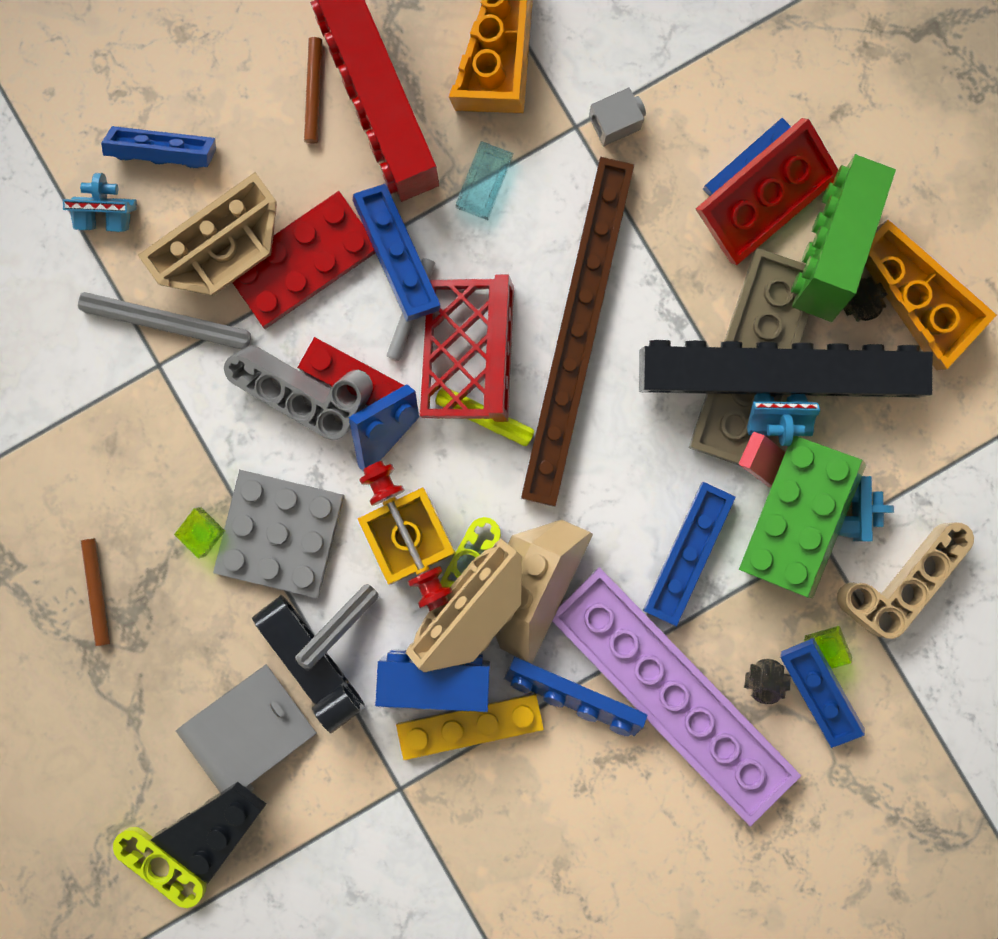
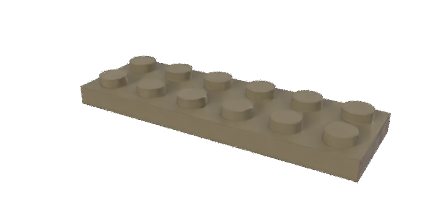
(760, 315)

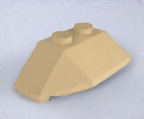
(216, 241)
(548, 565)
(476, 611)

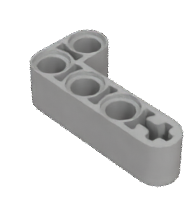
(253, 372)

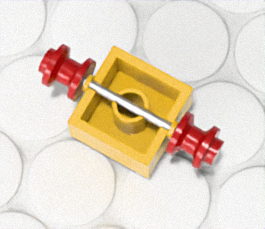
(406, 535)

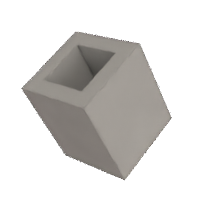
(617, 116)

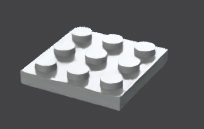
(278, 534)

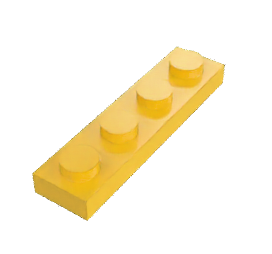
(469, 728)

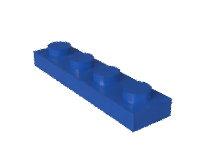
(396, 252)
(689, 553)
(563, 692)

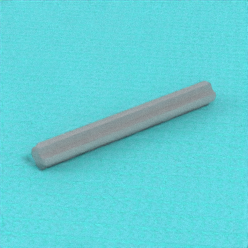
(164, 320)

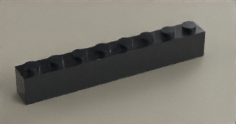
(785, 371)

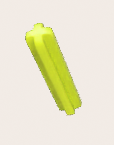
(512, 429)

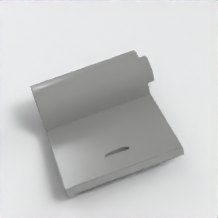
(241, 733)

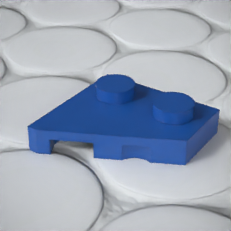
(382, 425)

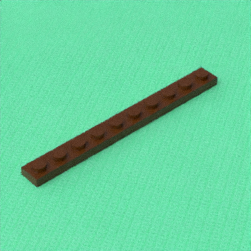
(577, 332)

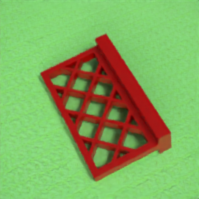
(497, 350)

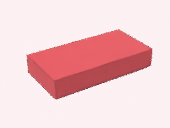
(762, 458)

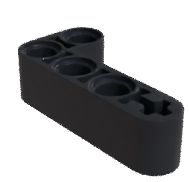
(324, 683)

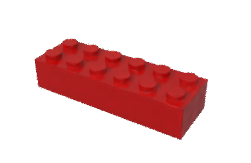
(377, 96)

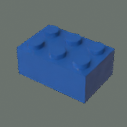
(450, 688)

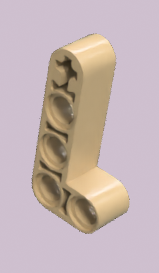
(911, 574)

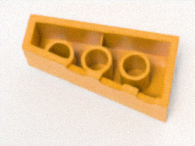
(495, 60)
(926, 296)

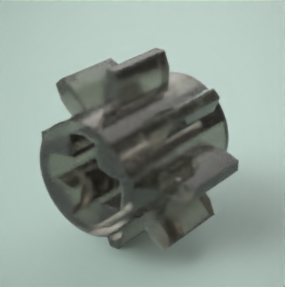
(867, 301)
(767, 681)

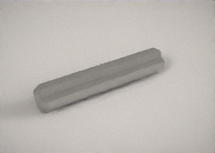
(336, 627)

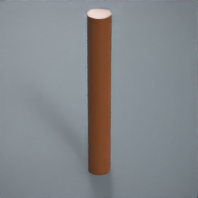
(313, 90)
(95, 592)

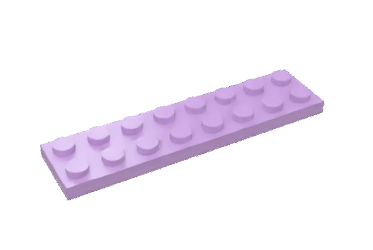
(675, 696)

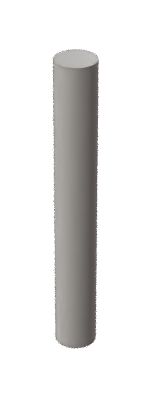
(403, 328)

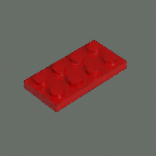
(768, 191)
(305, 260)

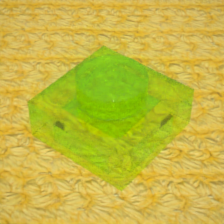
(199, 532)
(832, 646)

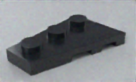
(212, 831)

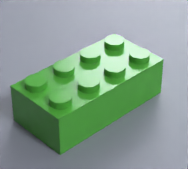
(842, 238)
(802, 516)

